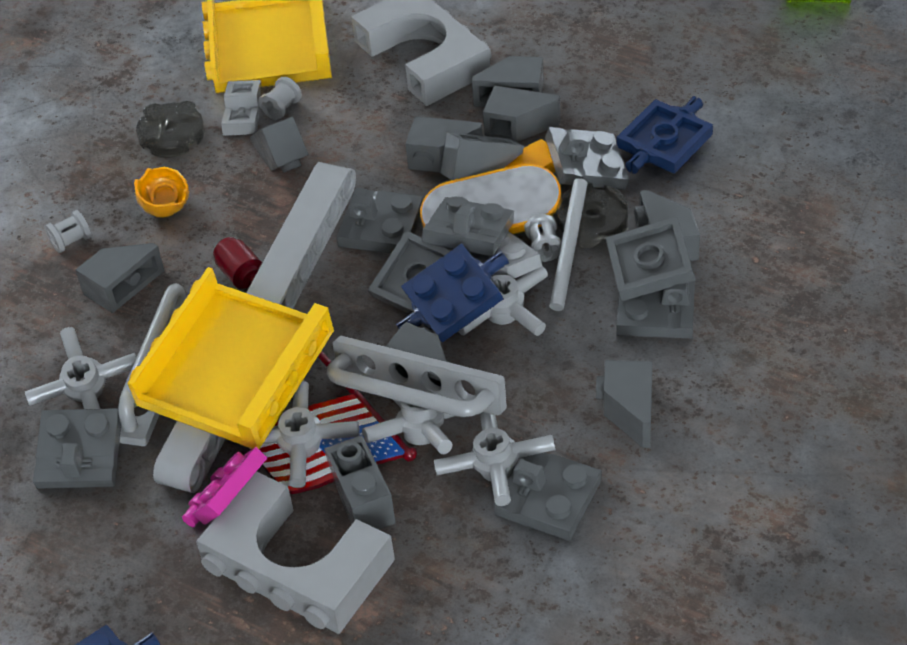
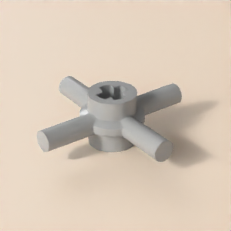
(512, 306)
(77, 368)
(417, 423)
(301, 434)
(494, 456)

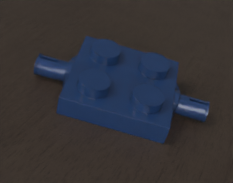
(664, 135)
(453, 292)

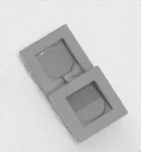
(241, 107)

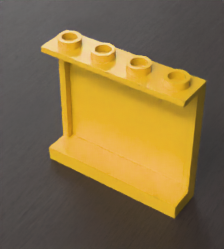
(265, 41)
(229, 361)

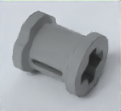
(280, 98)
(68, 231)
(547, 236)

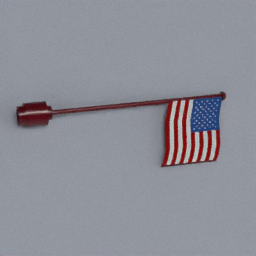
(240, 267)

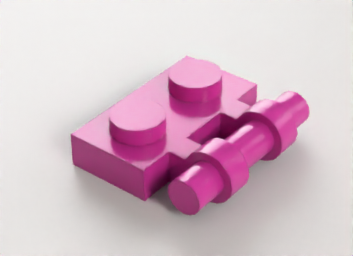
(224, 486)

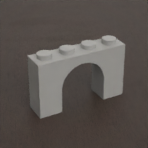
(438, 71)
(321, 592)

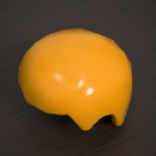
(161, 191)

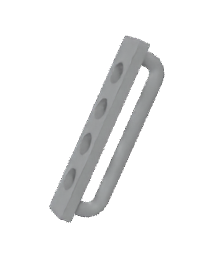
(450, 398)
(138, 429)

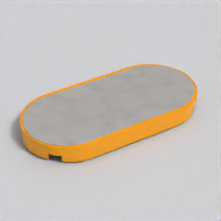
(521, 187)

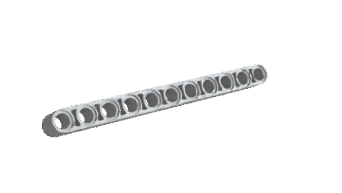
(281, 280)

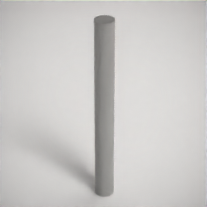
(568, 245)

